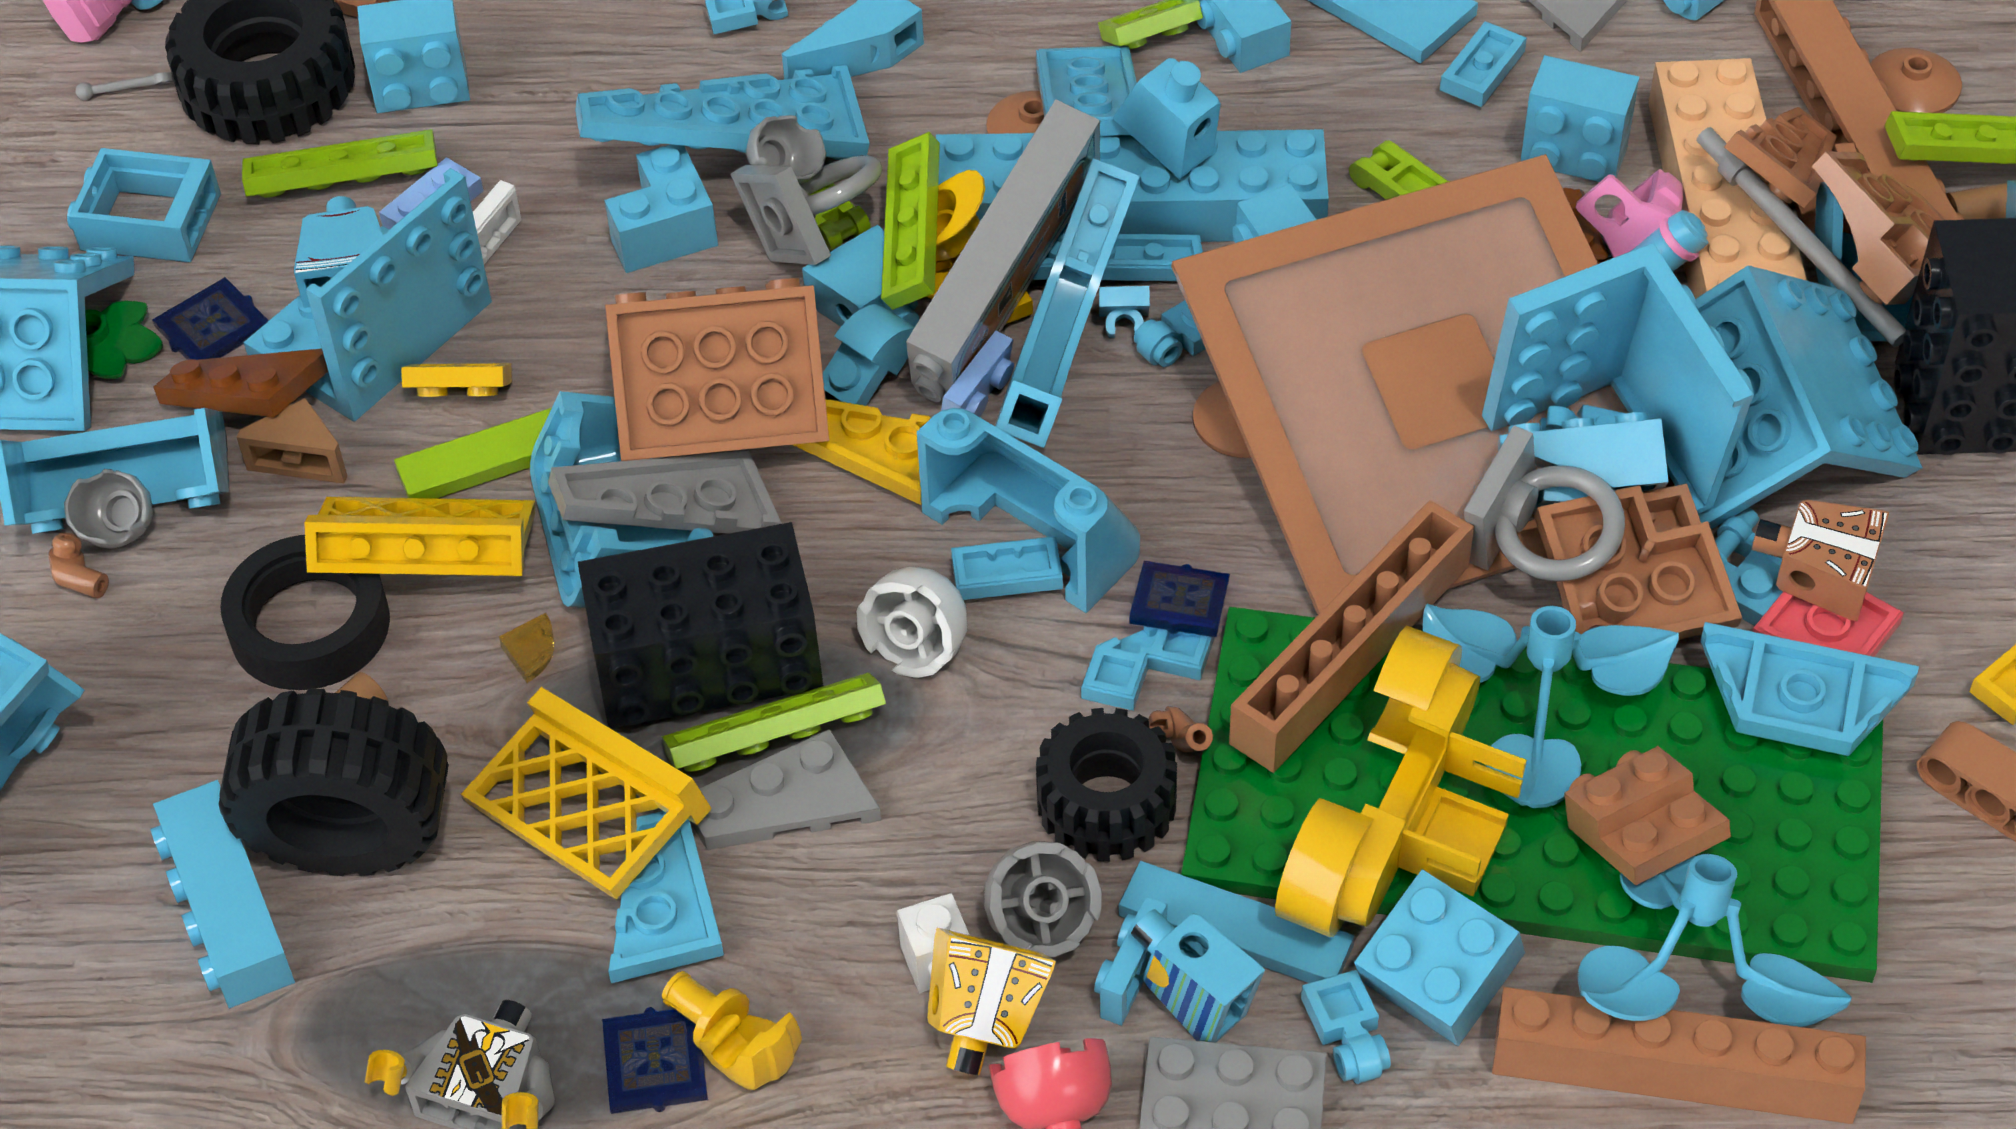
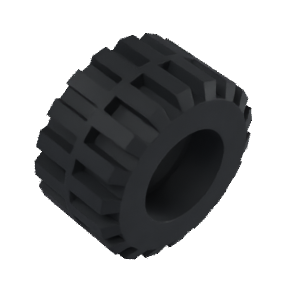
(1102, 748)

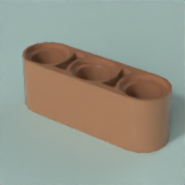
(1973, 774)

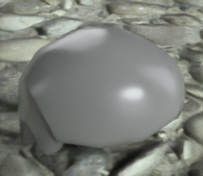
(786, 143)
(109, 509)

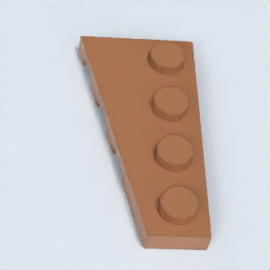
(1785, 153)

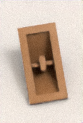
(293, 445)

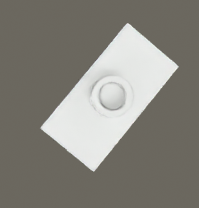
(496, 217)

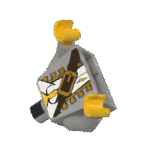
(473, 1073)

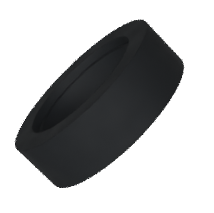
(309, 663)

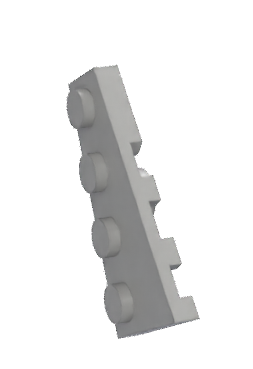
(667, 492)

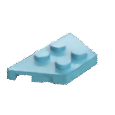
(1802, 689)

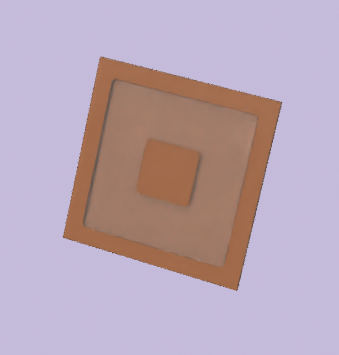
(1370, 354)

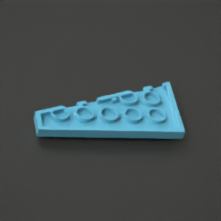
(727, 110)

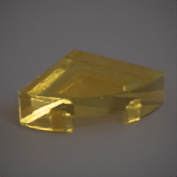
(530, 646)

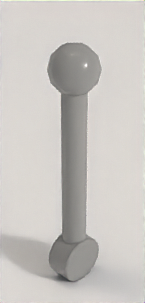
(86, 91)

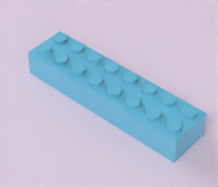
(1198, 203)

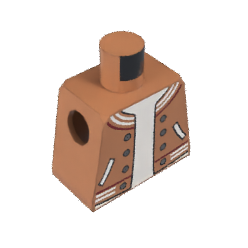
(1825, 553)

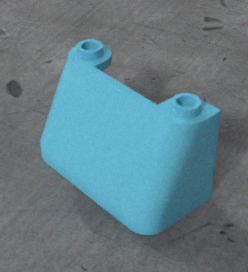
(584, 432)
(979, 466)

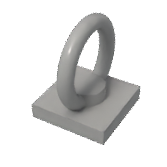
(786, 212)
(1509, 498)

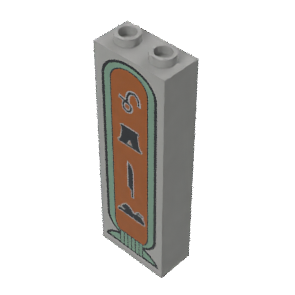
(1004, 250)

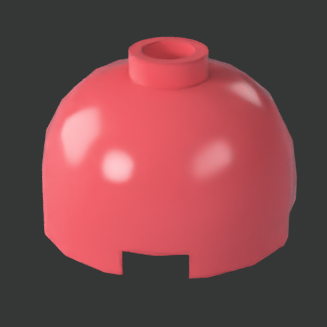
(1053, 1085)

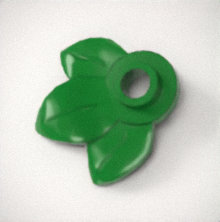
(118, 338)

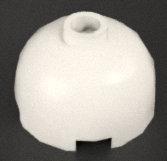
(913, 620)

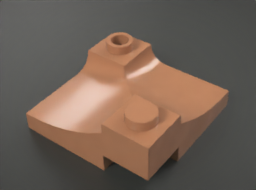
(1886, 222)
(1660, 575)

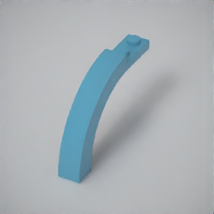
(1065, 304)

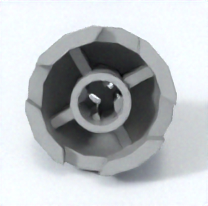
(1056, 914)

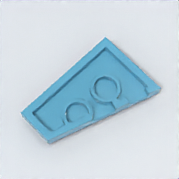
(665, 911)

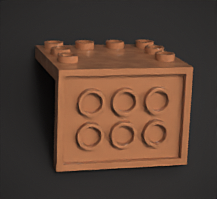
(716, 370)

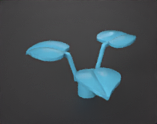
(1620, 662)
(1701, 889)

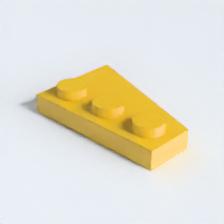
(873, 446)

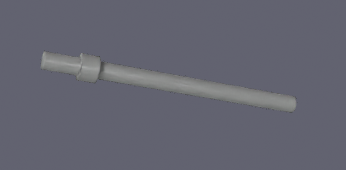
(1740, 174)

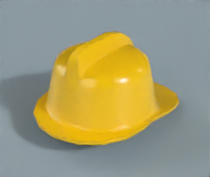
(957, 208)

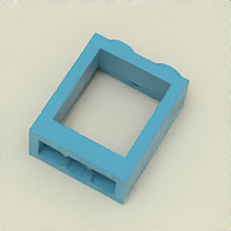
(115, 171)

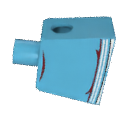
(332, 241)

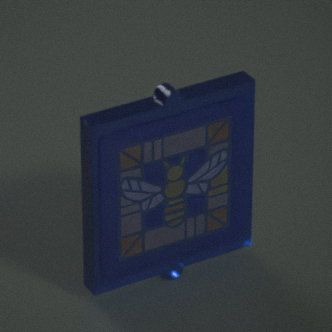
(210, 322)
(1179, 599)
(652, 1061)

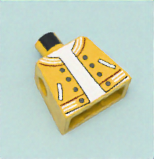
(983, 994)

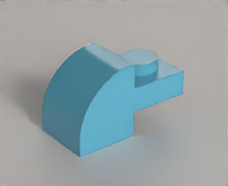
(869, 348)

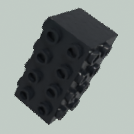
(1962, 341)
(701, 625)

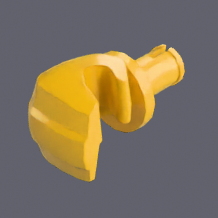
(737, 1044)

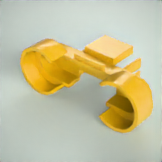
(1349, 857)

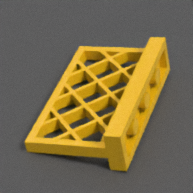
(419, 536)
(603, 751)

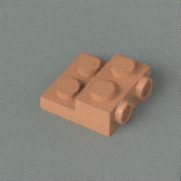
(1644, 814)

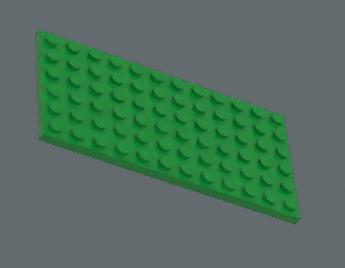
(1797, 814)

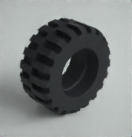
(265, 95)
(334, 782)

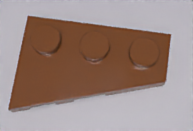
(242, 383)

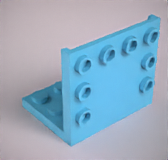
(388, 303)
(45, 333)
(1642, 335)
(1810, 384)

